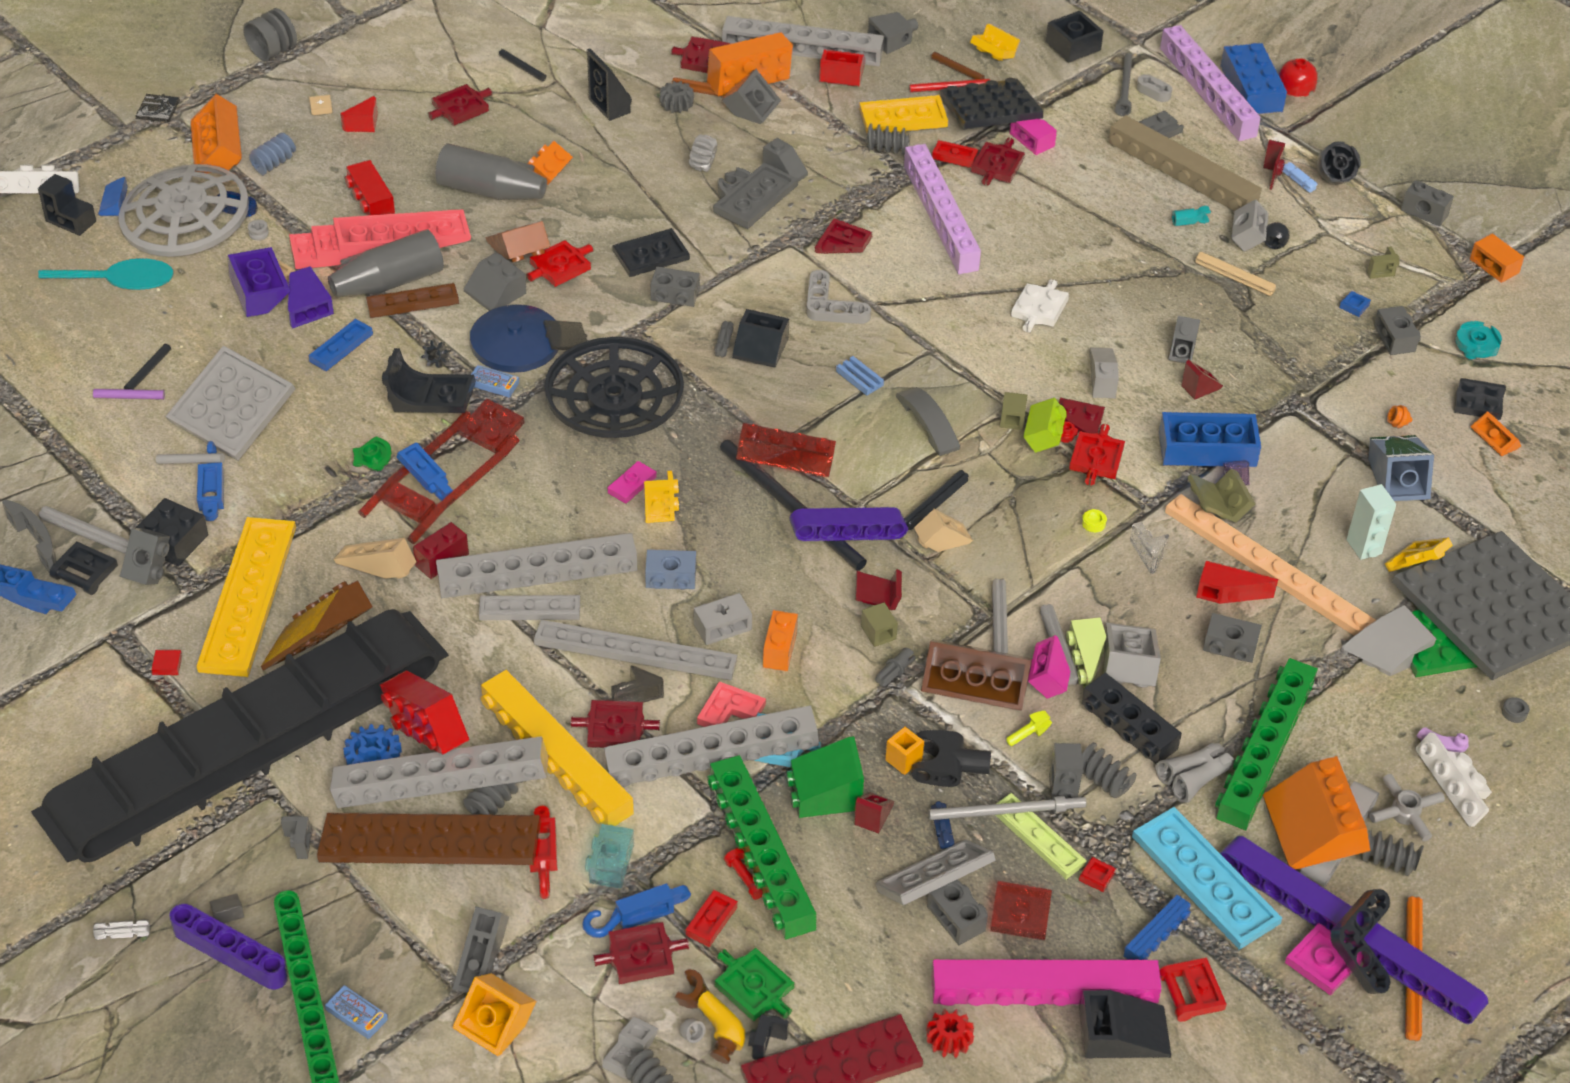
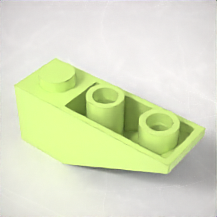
(1087, 643)

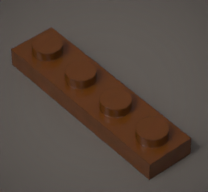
(412, 300)

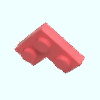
(729, 701)

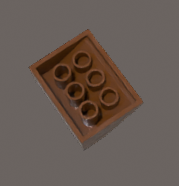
(319, 621)

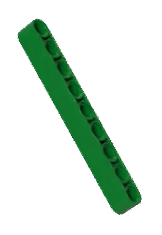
(305, 988)

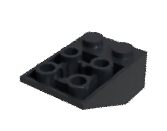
(1122, 1026)

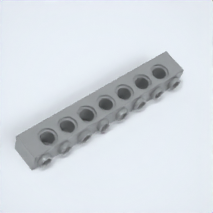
(807, 40)
(536, 565)
(718, 736)
(439, 773)

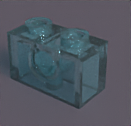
(611, 869)

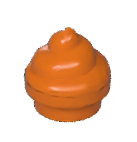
(1399, 416)

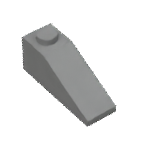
(1103, 372)

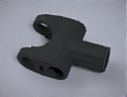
(949, 759)

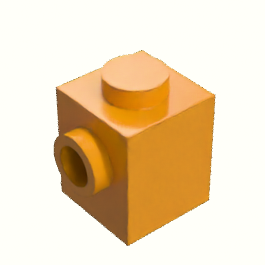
(904, 750)

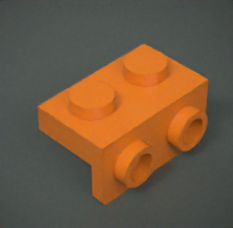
(550, 161)

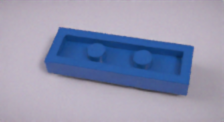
(340, 344)

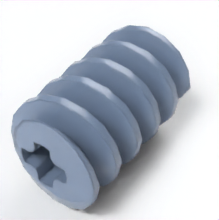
(272, 153)

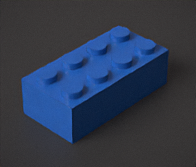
(1254, 77)
(1208, 438)

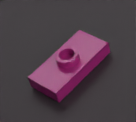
(631, 482)

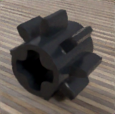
(442, 352)

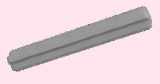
(999, 616)
(1053, 628)

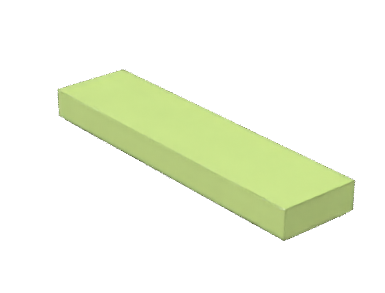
(1043, 840)

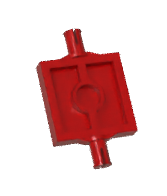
(560, 263)
(1097, 455)

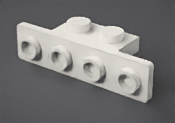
(28, 179)
(1456, 777)

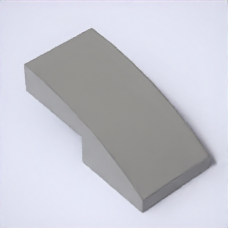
(632, 1040)

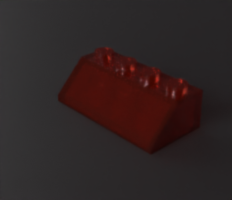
(786, 449)

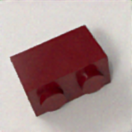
(443, 544)

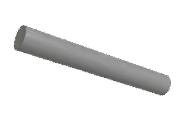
(190, 458)

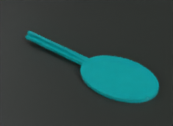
(126, 274)

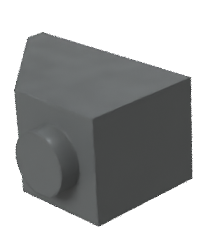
(784, 157)

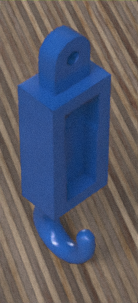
(210, 480)
(639, 909)

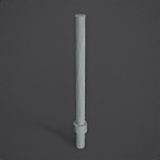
(1057, 804)

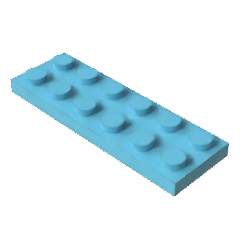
(1207, 878)

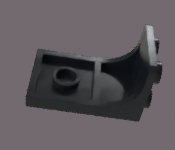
(424, 392)

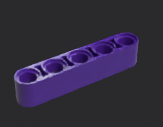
(848, 524)
(236, 956)

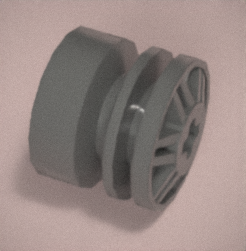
(270, 34)

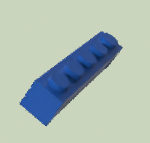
(1158, 929)

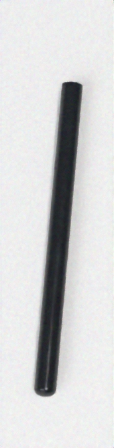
(789, 501)

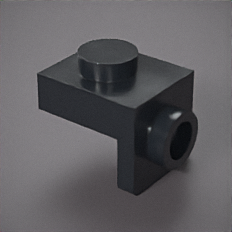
(767, 1027)

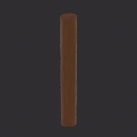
(957, 66)

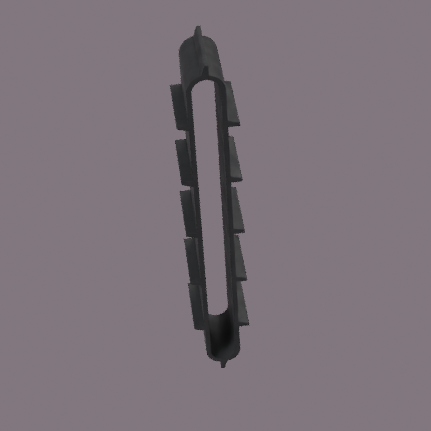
(234, 737)

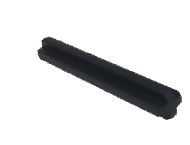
(936, 499)

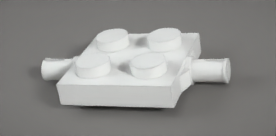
(1040, 305)

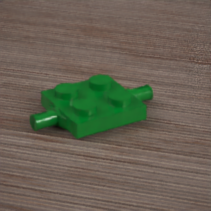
(754, 984)

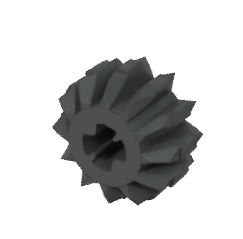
(676, 97)

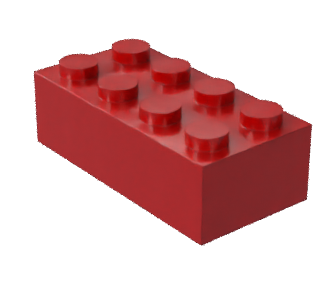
(424, 712)

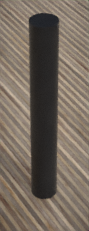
(522, 65)
(148, 367)

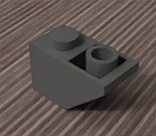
(1184, 339)

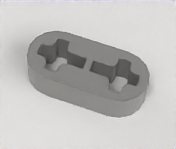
(1154, 88)

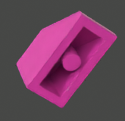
(1034, 134)
(1049, 668)

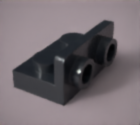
(1478, 397)

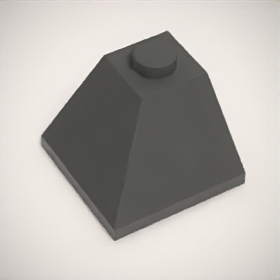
(752, 98)

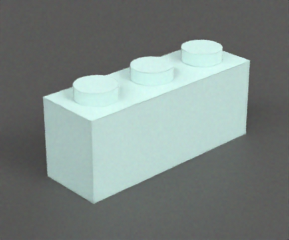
(1371, 521)

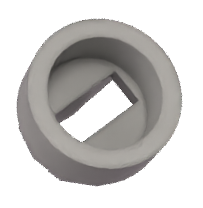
(698, 1028)

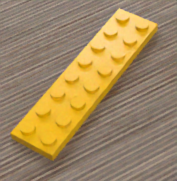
(246, 597)

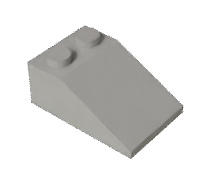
(1131, 654)

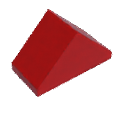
(361, 116)

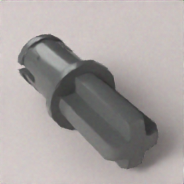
(895, 667)

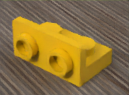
(660, 499)

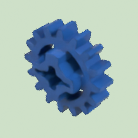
(371, 745)

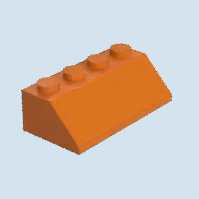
(216, 134)

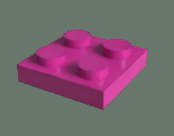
(1319, 960)

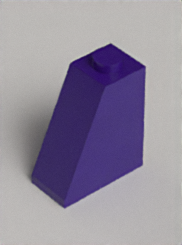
(307, 298)

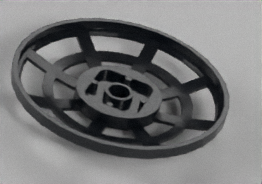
(614, 382)

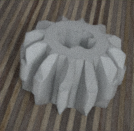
(703, 153)

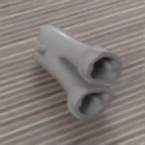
(1194, 770)

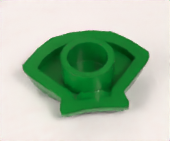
(373, 454)

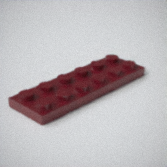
(849, 1057)

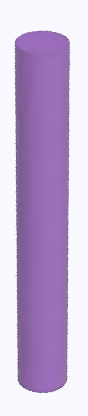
(128, 394)

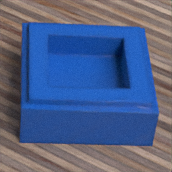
(1355, 303)

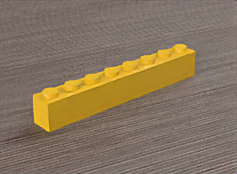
(566, 757)

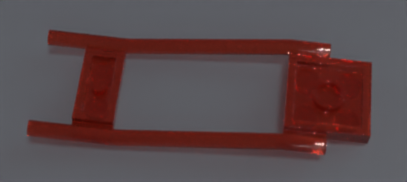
(489, 427)

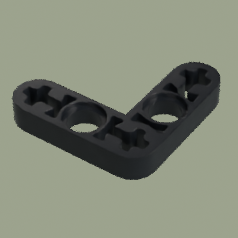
(1355, 936)

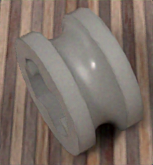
(258, 230)

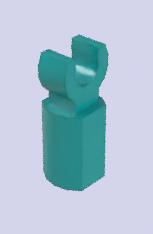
(1190, 216)

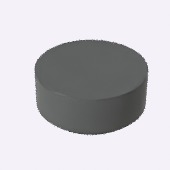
(1515, 710)

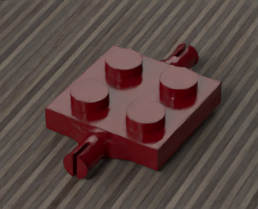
(697, 53)
(460, 104)
(998, 162)
(614, 723)
(641, 952)

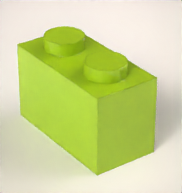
(1045, 425)

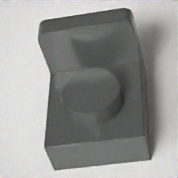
(300, 834)

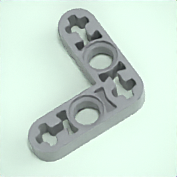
(817, 306)

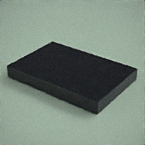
(651, 251)

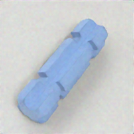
(1300, 177)

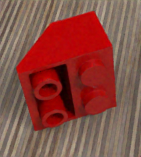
(842, 67)

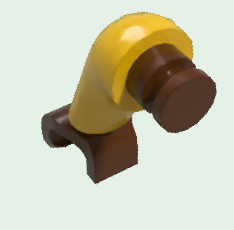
(728, 1028)

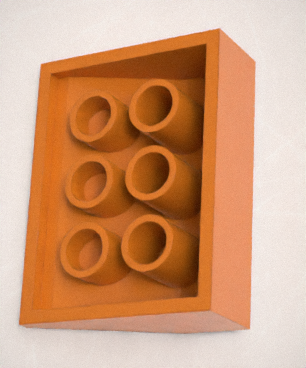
(1317, 815)

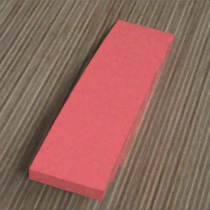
(356, 234)

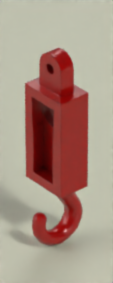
(546, 851)

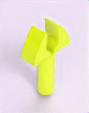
(1039, 723)

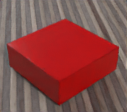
(166, 662)
(1097, 874)

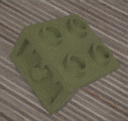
(1226, 498)

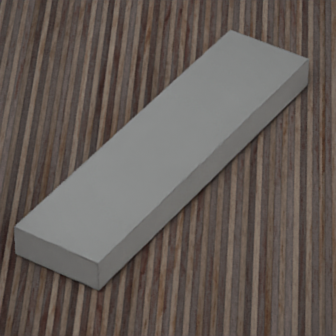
(530, 607)

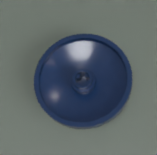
(512, 339)

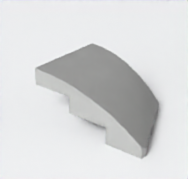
(1390, 641)

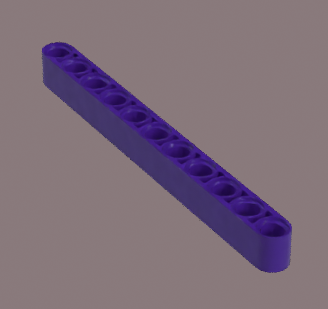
(1320, 906)

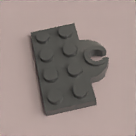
(752, 193)

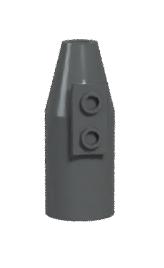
(487, 174)
(388, 266)

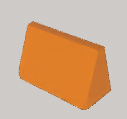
(1495, 434)

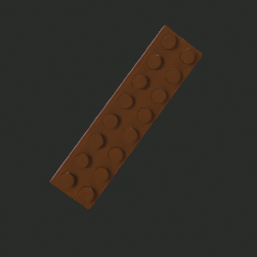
(429, 839)

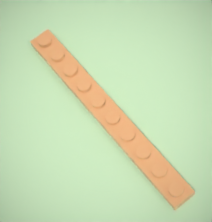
(1268, 564)

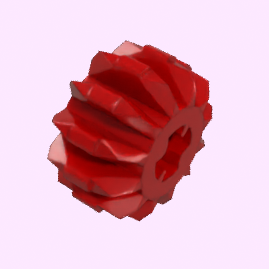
(950, 1033)

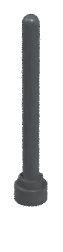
(1124, 105)

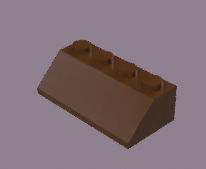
(976, 674)

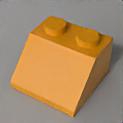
(493, 1013)

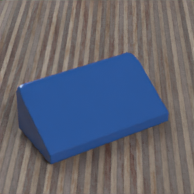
(113, 197)

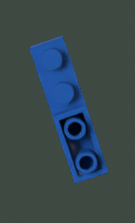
(37, 595)

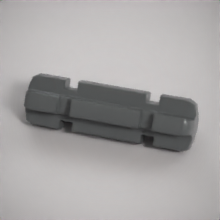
(724, 339)

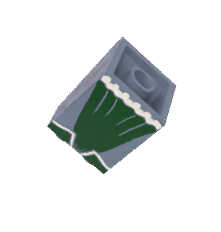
(1402, 466)

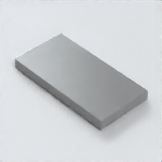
(935, 872)

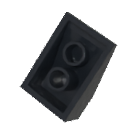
(605, 89)

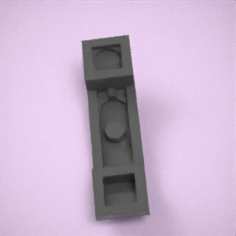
(932, 419)
(23, 518)

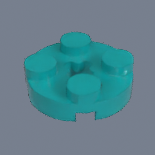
(1487, 344)

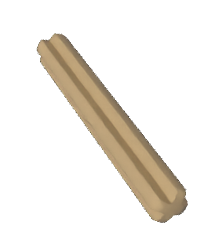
(1235, 273)

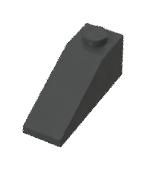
(481, 947)

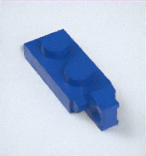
(425, 470)

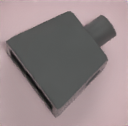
(894, 28)

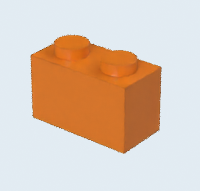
(1496, 258)
(780, 640)

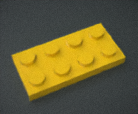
(904, 113)

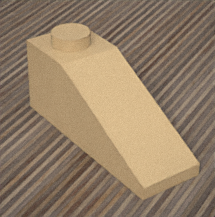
(379, 558)

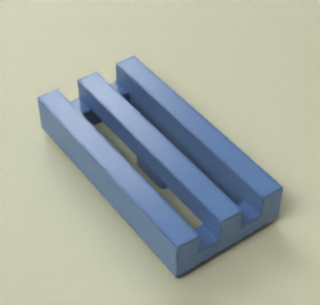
(862, 374)

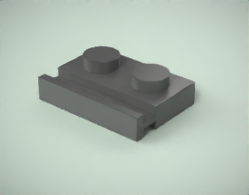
(1163, 124)

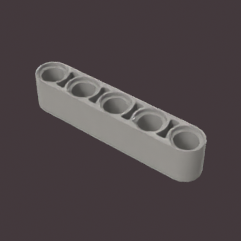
(1365, 799)

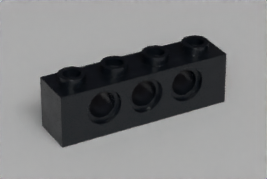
(1131, 718)

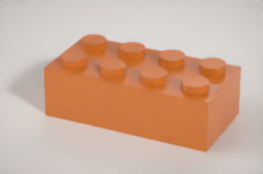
(734, 61)

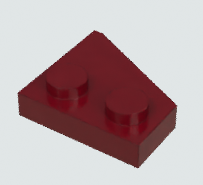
(843, 238)
(1083, 415)

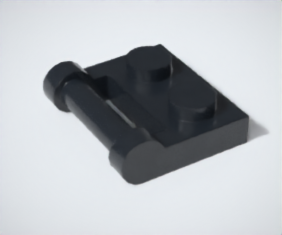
(86, 561)

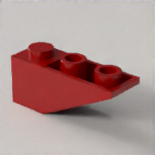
(1229, 584)

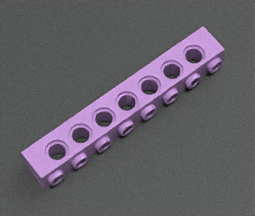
(1210, 83)
(942, 209)

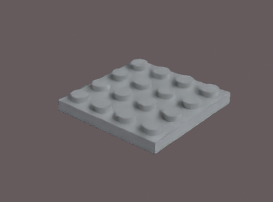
(230, 402)

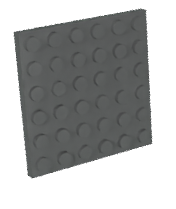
(1492, 603)

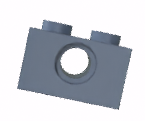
(670, 569)

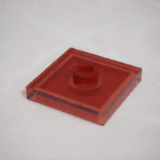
(1021, 910)

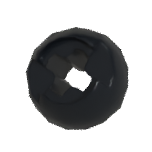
(1277, 235)

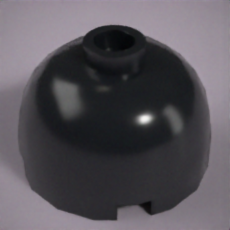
(1338, 163)

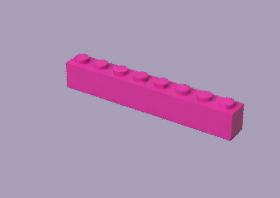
(1040, 980)

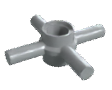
(1407, 807)

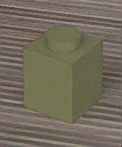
(1013, 410)
(879, 624)

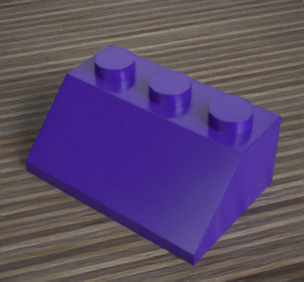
(257, 280)

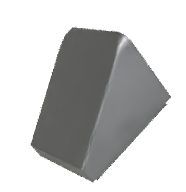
(227, 908)

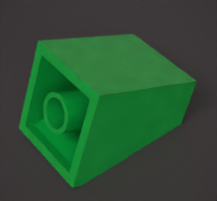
(826, 779)

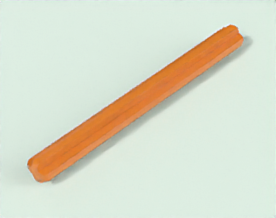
(1414, 936)

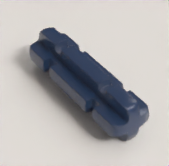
(943, 829)

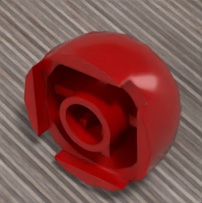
(1298, 77)

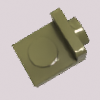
(1383, 265)

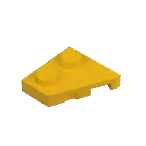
(1419, 552)

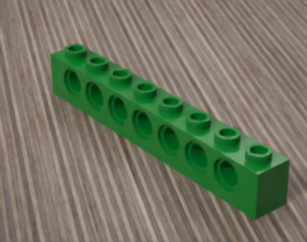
(1266, 744)
(762, 848)

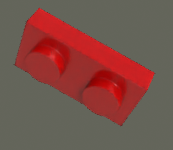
(954, 153)
(711, 918)

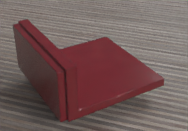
(1273, 159)
(877, 590)

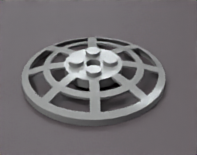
(171, 210)

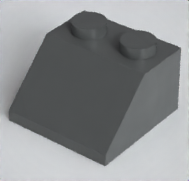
(496, 282)

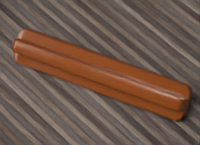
(699, 87)

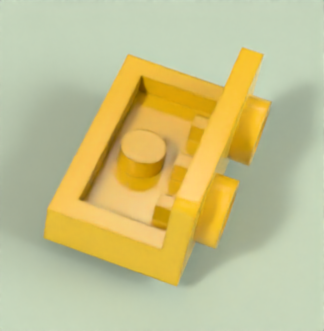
(997, 42)

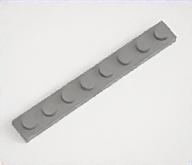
(636, 649)

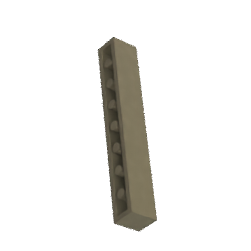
(1182, 164)

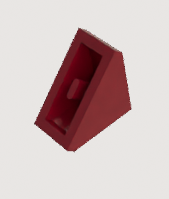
(1199, 381)
(872, 811)

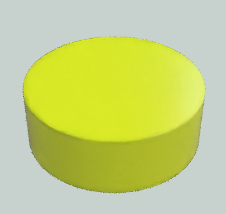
(1094, 520)

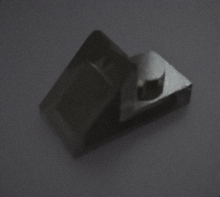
(642, 687)

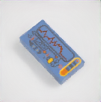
(495, 381)
(356, 1012)

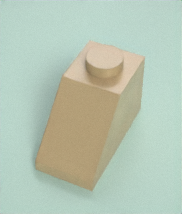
(941, 532)

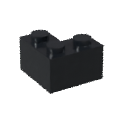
(63, 207)

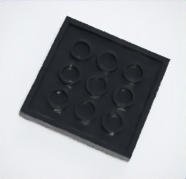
(991, 103)

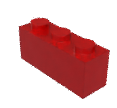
(369, 189)

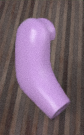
(1452, 743)

